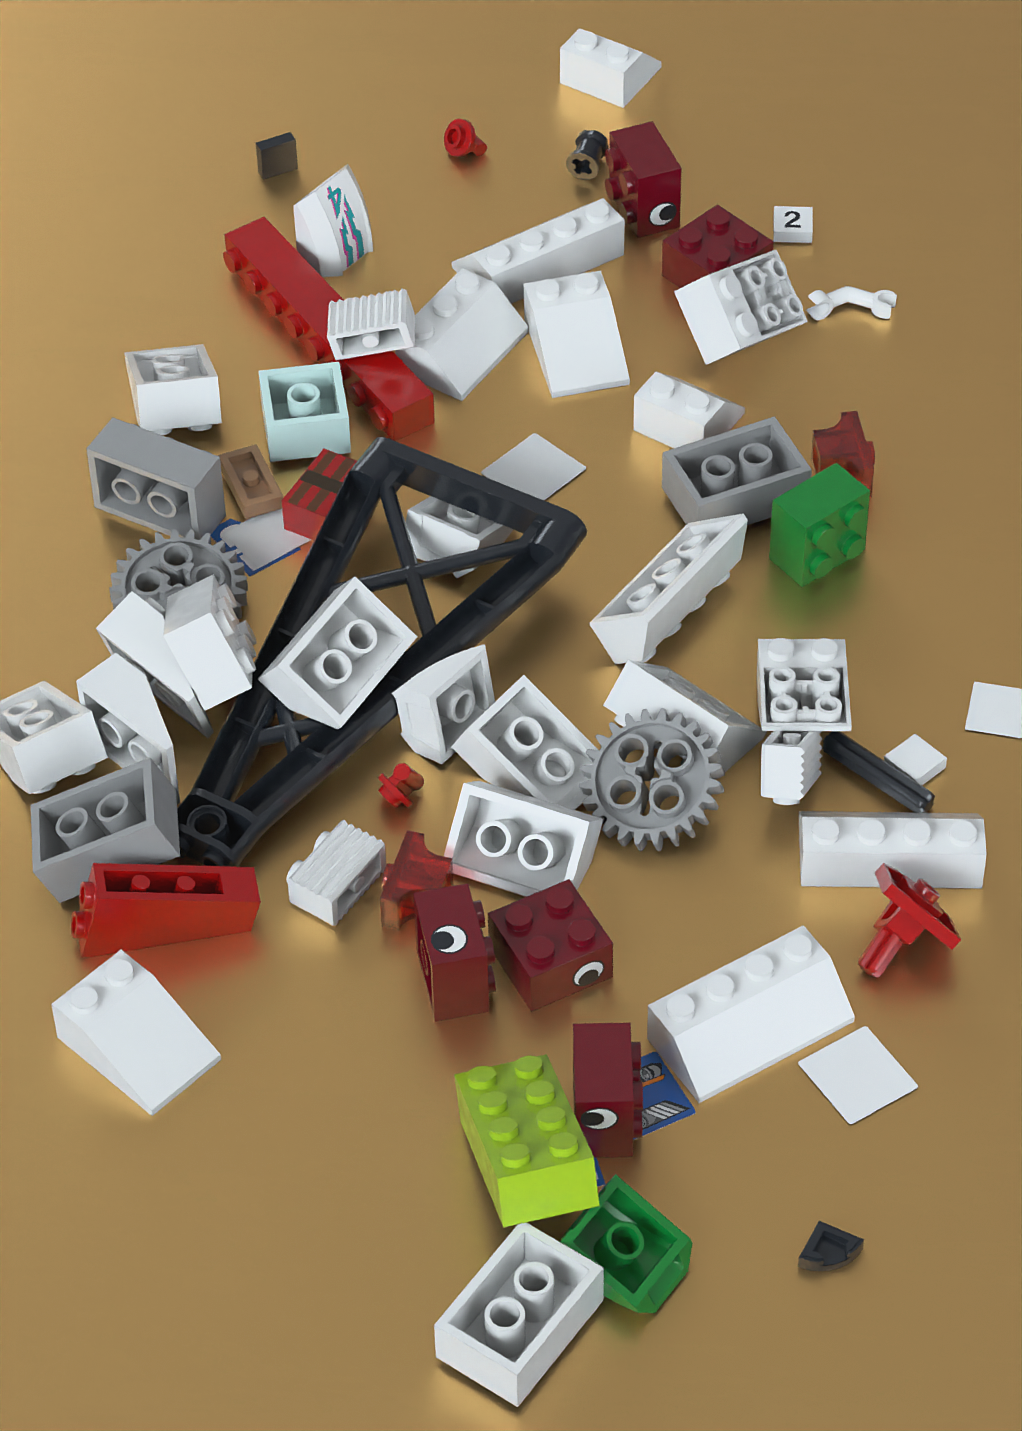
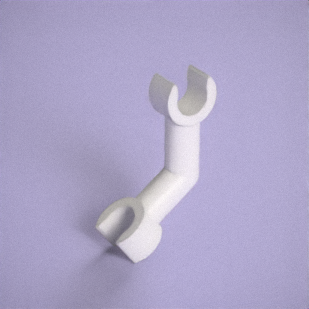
(879, 302)

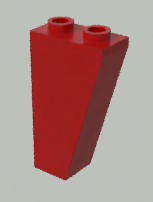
(161, 905)

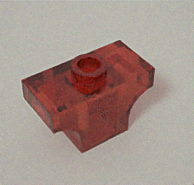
(847, 447)
(412, 872)

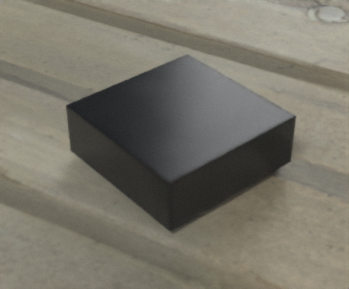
(276, 155)

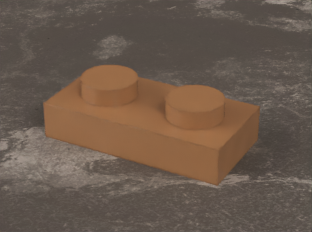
(251, 481)

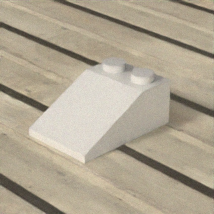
(575, 334)
(174, 388)
(137, 635)
(127, 715)
(46, 738)
(528, 747)
(133, 1033)

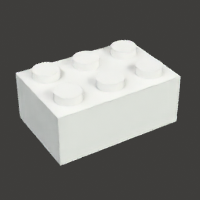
(210, 641)
(519, 1313)

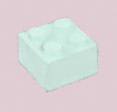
(304, 411)

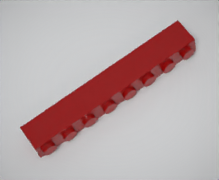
(301, 300)

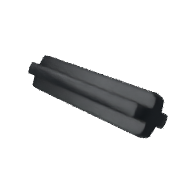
(878, 772)

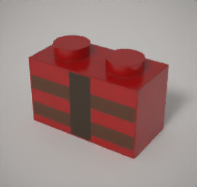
(314, 493)

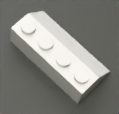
(551, 249)
(670, 588)
(851, 846)
(749, 1014)

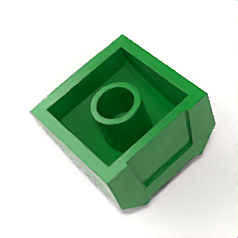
(634, 1244)

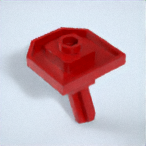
(905, 917)

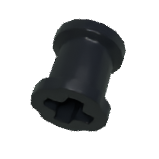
(584, 161)

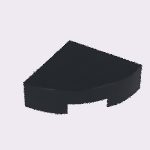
(829, 1249)

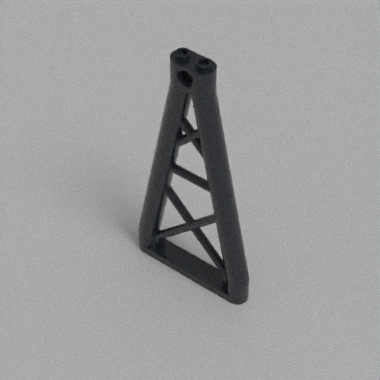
(224, 830)

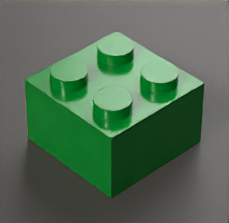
(819, 524)

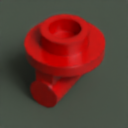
(461, 139)
(400, 785)

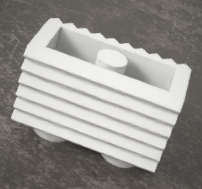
(371, 324)
(790, 765)
(336, 872)

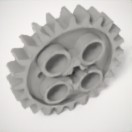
(156, 569)
(690, 782)

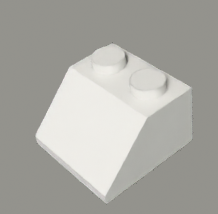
(604, 67)
(681, 412)

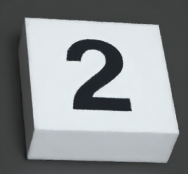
(793, 224)

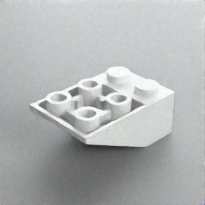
(740, 306)
(803, 685)

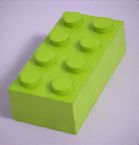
(526, 1140)

